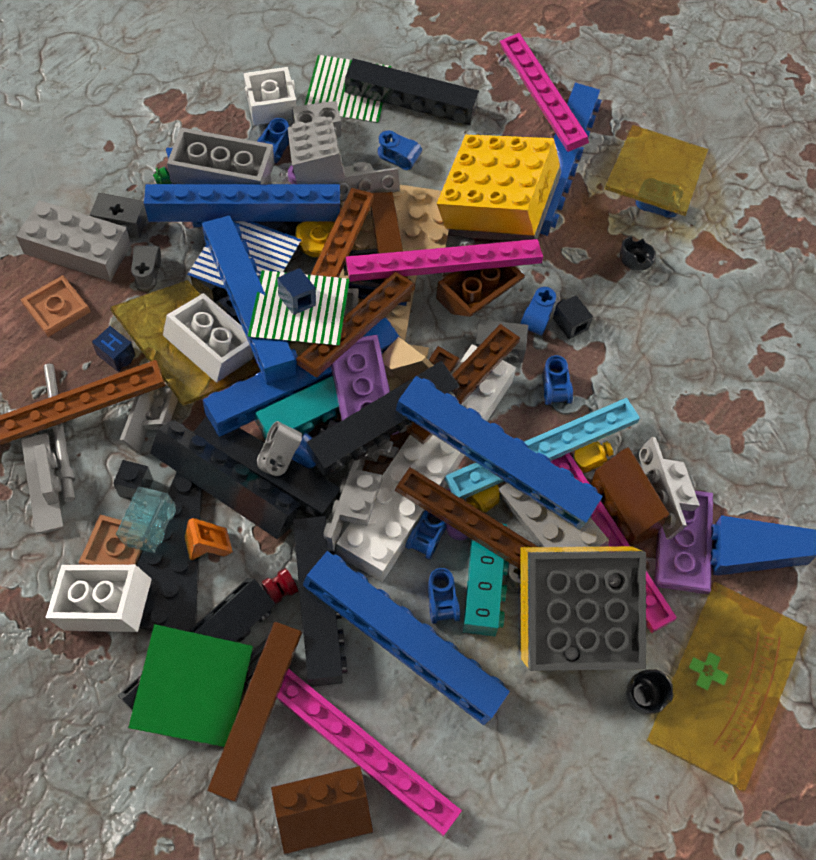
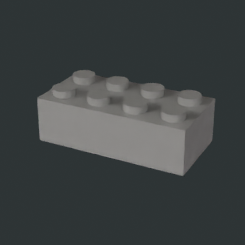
(315, 152)
(219, 159)
(74, 240)
(547, 527)

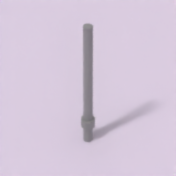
(65, 473)

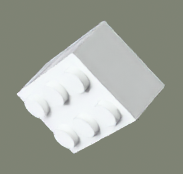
(208, 337)
(99, 598)

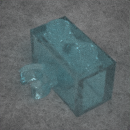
(146, 519)

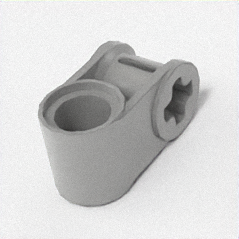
(280, 446)

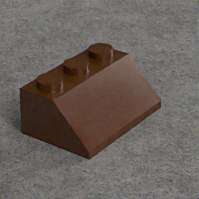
(471, 290)
(630, 497)
(322, 810)

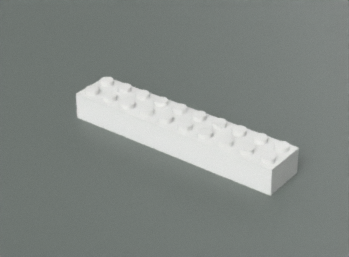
(393, 517)

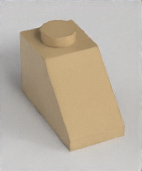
(404, 361)

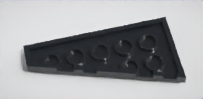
(173, 575)

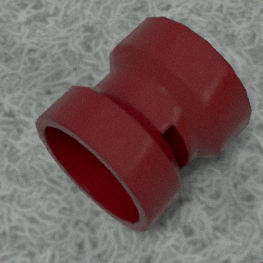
(280, 586)

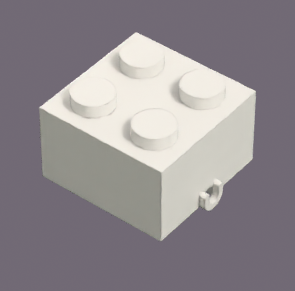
(270, 95)

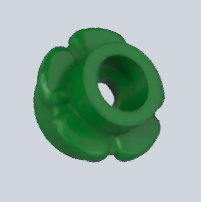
(162, 176)

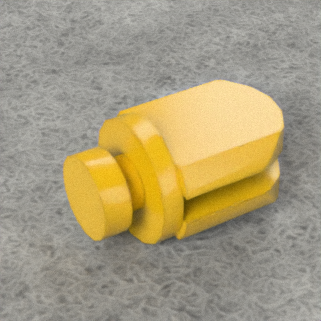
(592, 455)
(485, 499)

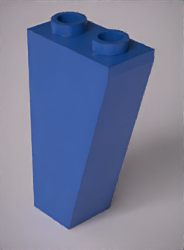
(758, 545)

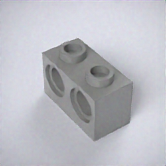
(308, 113)

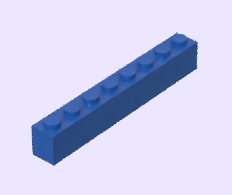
(583, 104)
(242, 202)
(242, 283)
(242, 400)
(498, 452)
(406, 637)

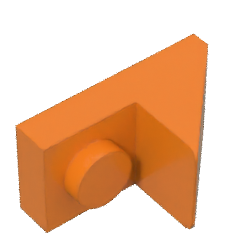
(206, 537)

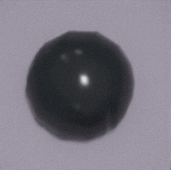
(637, 254)
(649, 691)

